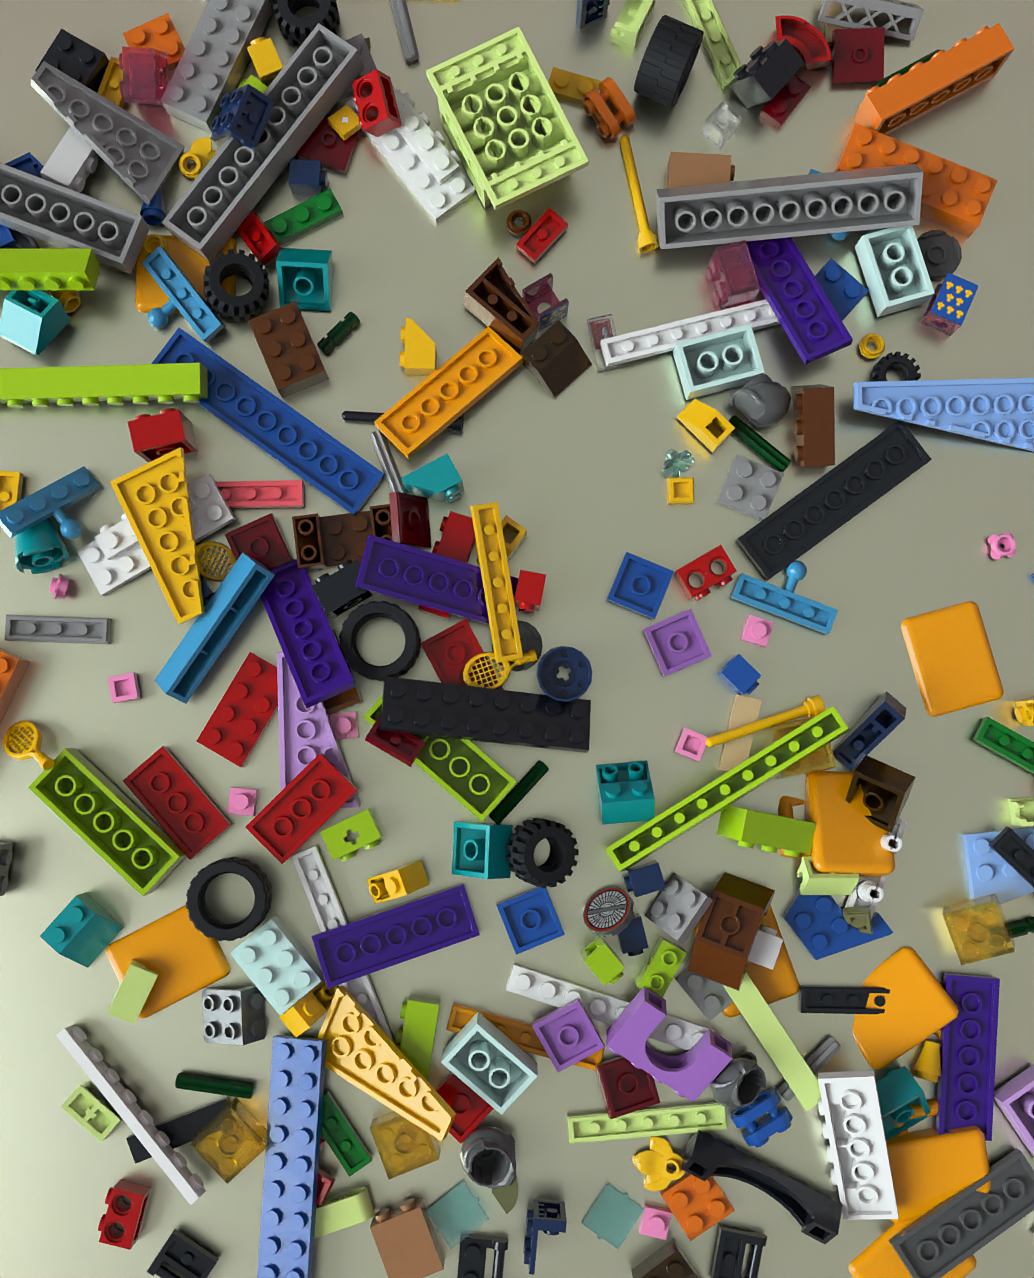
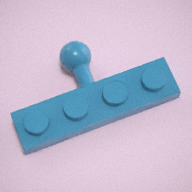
(181, 295)
(50, 502)
(784, 601)

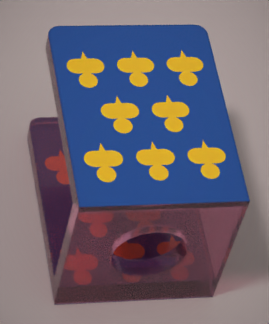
(542, 292)
(949, 304)

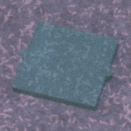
(457, 1215)
(612, 1215)

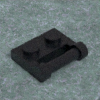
(731, 1251)
(184, 1256)
(473, 1256)

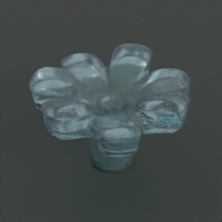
(677, 462)

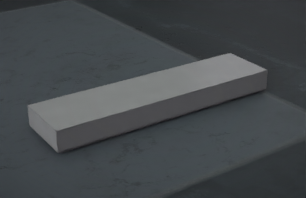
(58, 629)

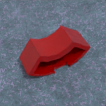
(805, 40)

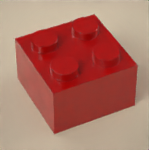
(161, 434)

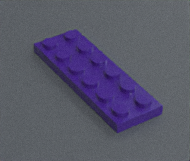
(797, 299)
(424, 579)
(305, 635)
(395, 935)
(968, 1055)

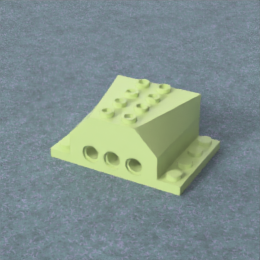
(505, 120)

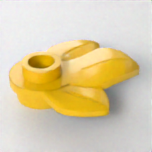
(201, 153)
(655, 1164)

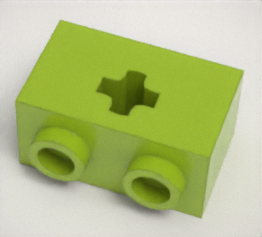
(336, 835)
(603, 961)
(660, 966)

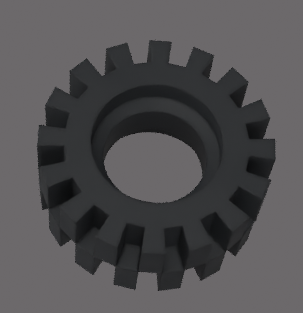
(895, 361)

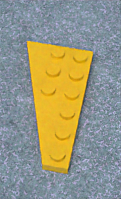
(161, 518)
(373, 1063)

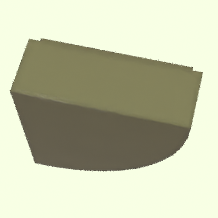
(859, 918)
(507, 1196)

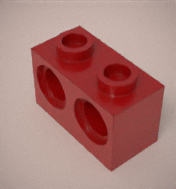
(376, 103)
(702, 568)
(529, 591)
(128, 1215)

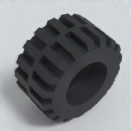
(297, 28)
(239, 265)
(560, 857)

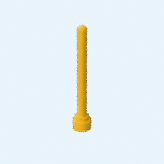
(647, 239)
(812, 707)

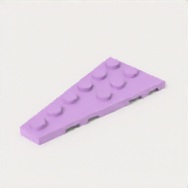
(304, 732)

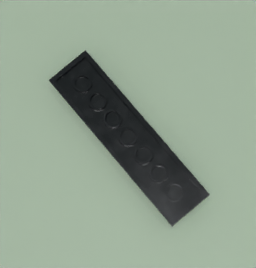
(833, 499)
(484, 715)

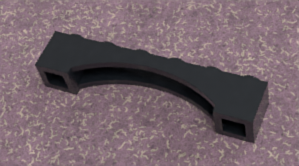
(814, 1211)

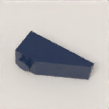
(870, 730)

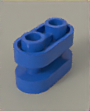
(775, 1121)

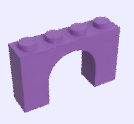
(685, 1073)

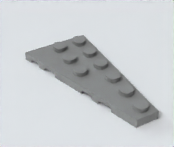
(122, 140)

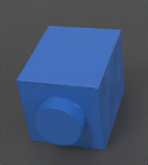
(740, 675)

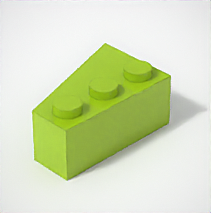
(767, 830)

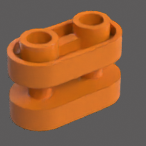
(595, 106)

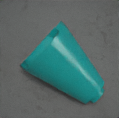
(40, 548)

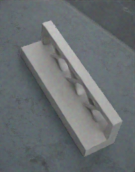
(894, 7)

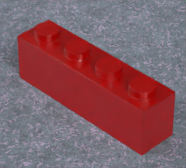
(456, 544)

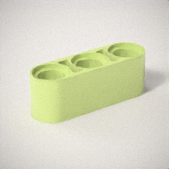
(343, 1211)

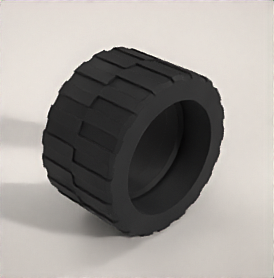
(668, 61)
(358, 618)
(197, 906)

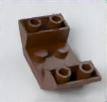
(338, 538)
(729, 930)

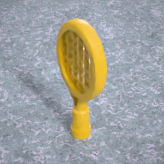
(204, 547)
(527, 657)
(32, 750)

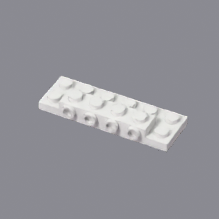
(422, 160)
(117, 554)
(857, 1144)

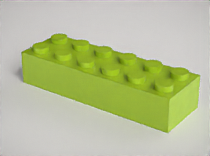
(460, 769)
(107, 821)

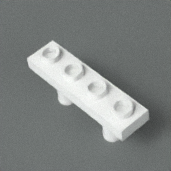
(870, 890)

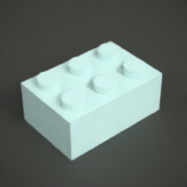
(894, 269)
(718, 361)
(278, 964)
(489, 1063)

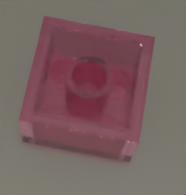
(143, 75)
(732, 275)

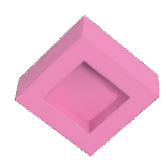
(757, 631)
(124, 687)
(345, 725)
(691, 744)
(242, 801)
(655, 1221)

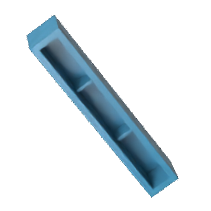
(214, 628)

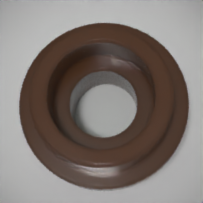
(518, 215)

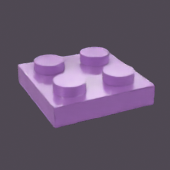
(677, 642)
(568, 1035)

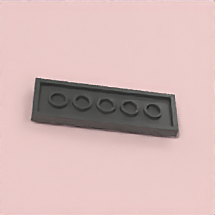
(967, 1219)

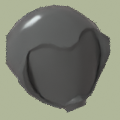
(762, 401)
(739, 1082)
(499, 1164)

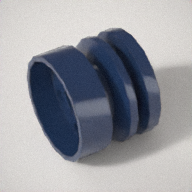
(579, 677)

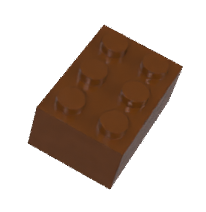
(288, 349)

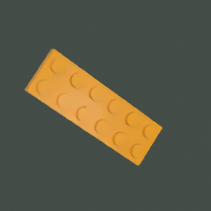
(448, 392)

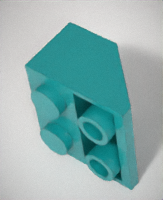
(32, 319)
(625, 792)

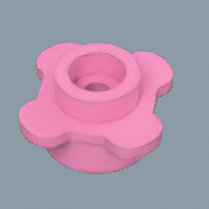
(1009, 545)
(59, 587)

